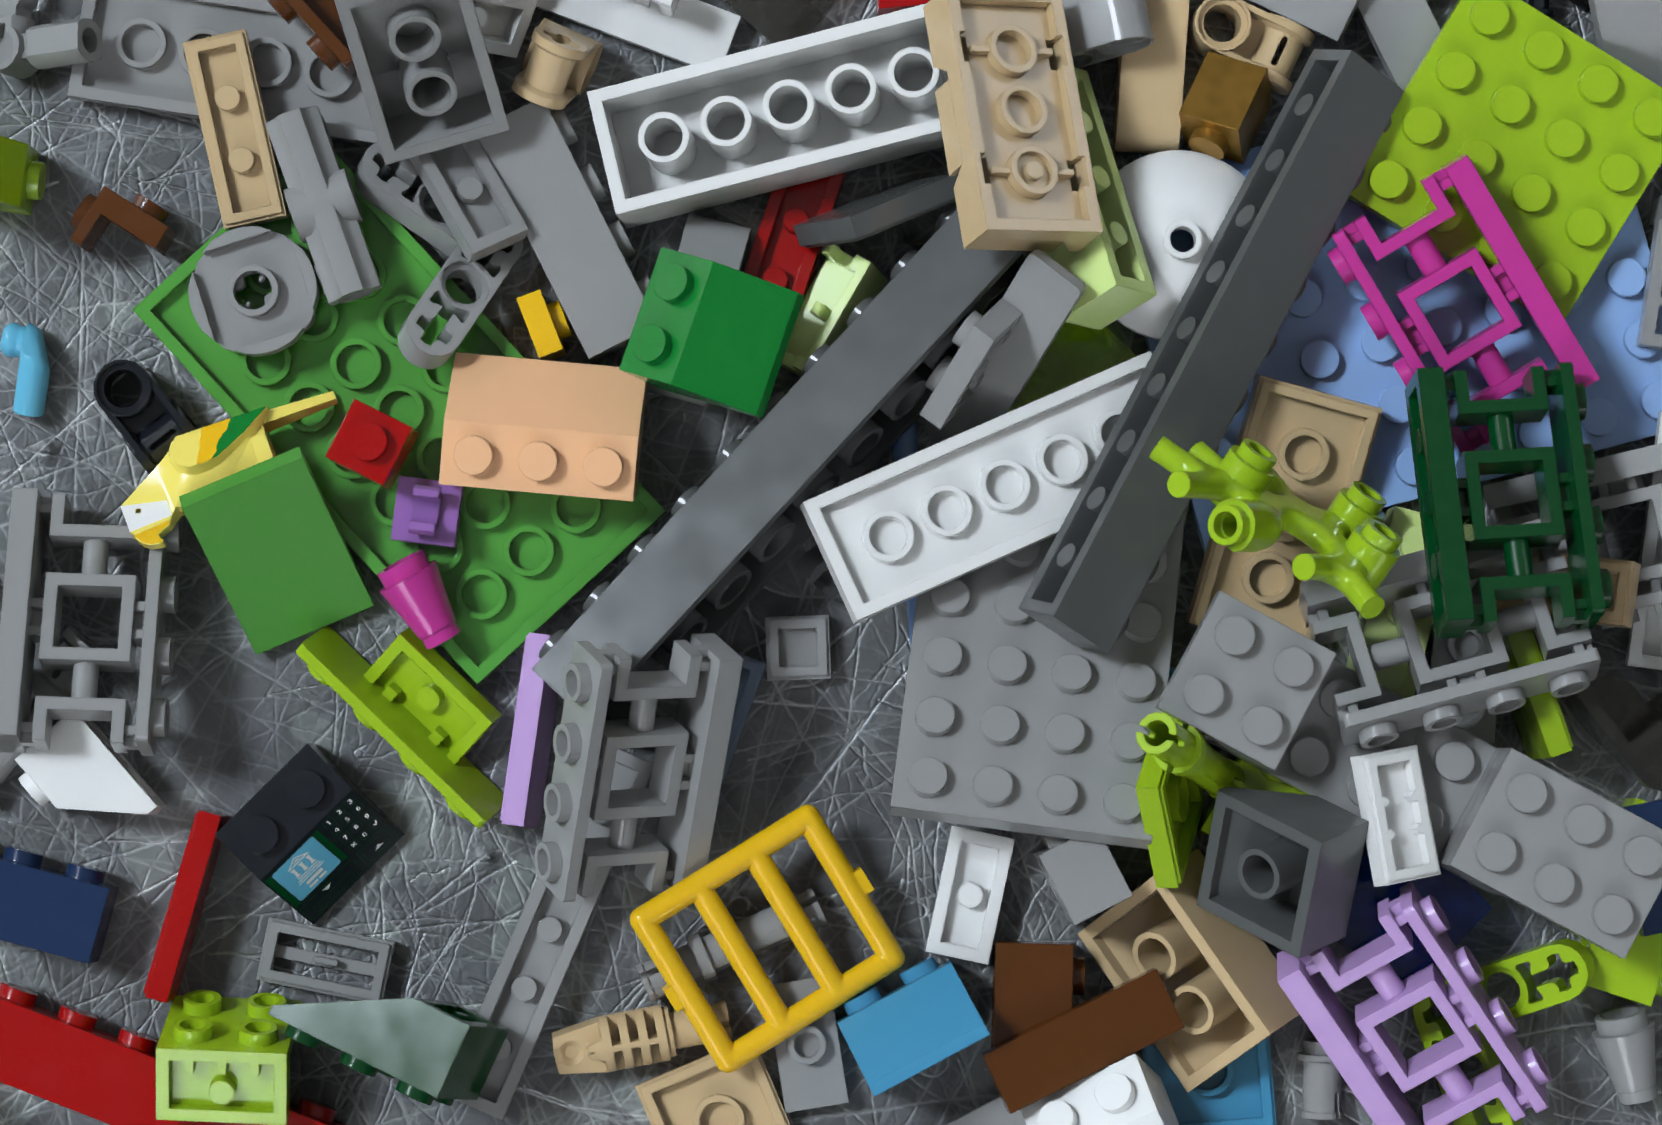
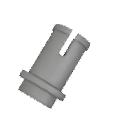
(1320, 1083)

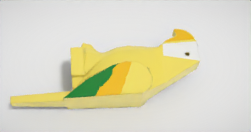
(204, 458)

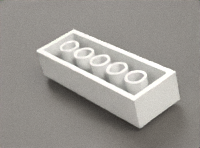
(769, 117)

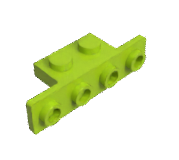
(418, 709)

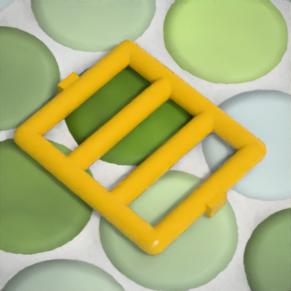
(834, 986)

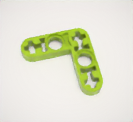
(1553, 991)

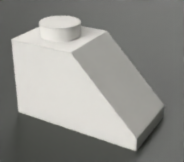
(85, 773)

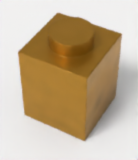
(1225, 107)

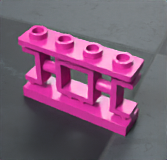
(1503, 282)

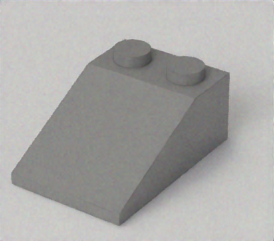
(422, 73)

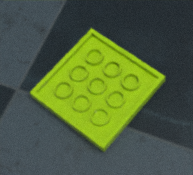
(1547, 125)

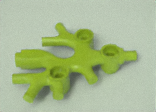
(1257, 505)

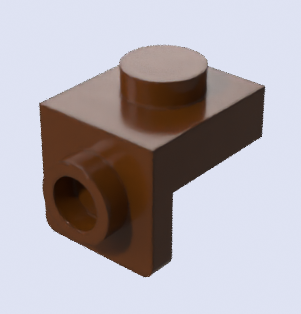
(139, 218)

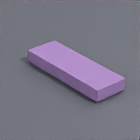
(529, 742)

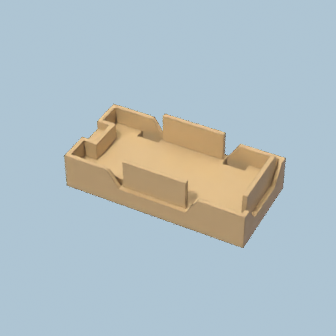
(1013, 124)

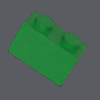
(711, 332)

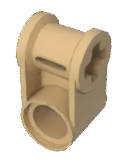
(1254, 39)
(556, 65)

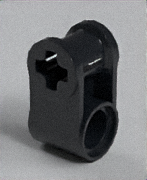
(146, 421)

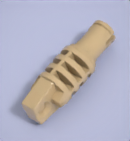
(627, 1039)

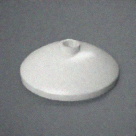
(1167, 195)

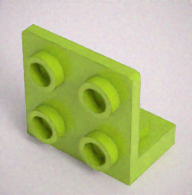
(224, 1060)

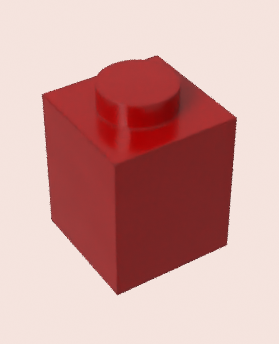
(372, 444)

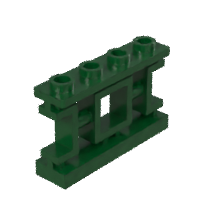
(1456, 500)

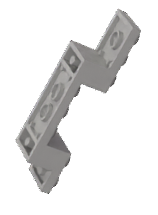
(1491, 808)

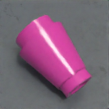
(420, 598)

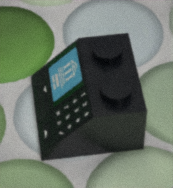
(310, 833)

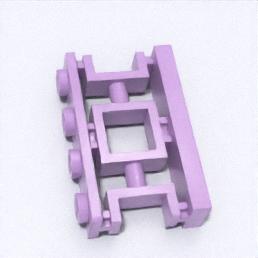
(1370, 1054)

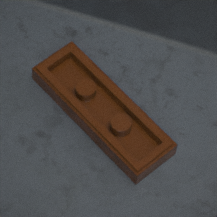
(1082, 1040)

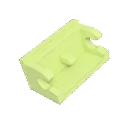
(829, 302)

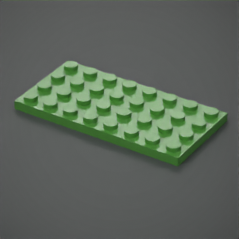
(515, 550)

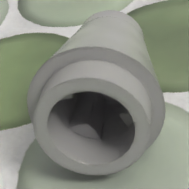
(1628, 1051)

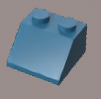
(910, 1025)

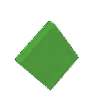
(276, 550)

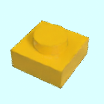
(545, 324)

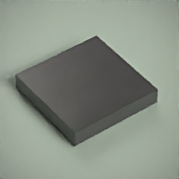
(876, 212)

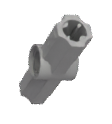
(323, 205)

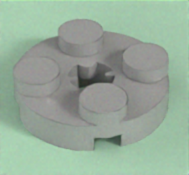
(221, 274)

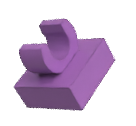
(427, 512)

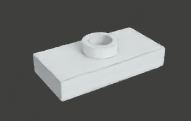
(1398, 813)

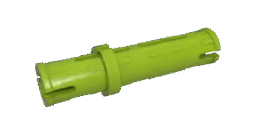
(1187, 753)

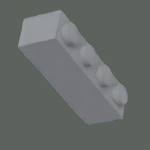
(567, 228)

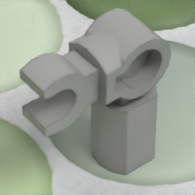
(46, 46)

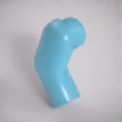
(32, 370)

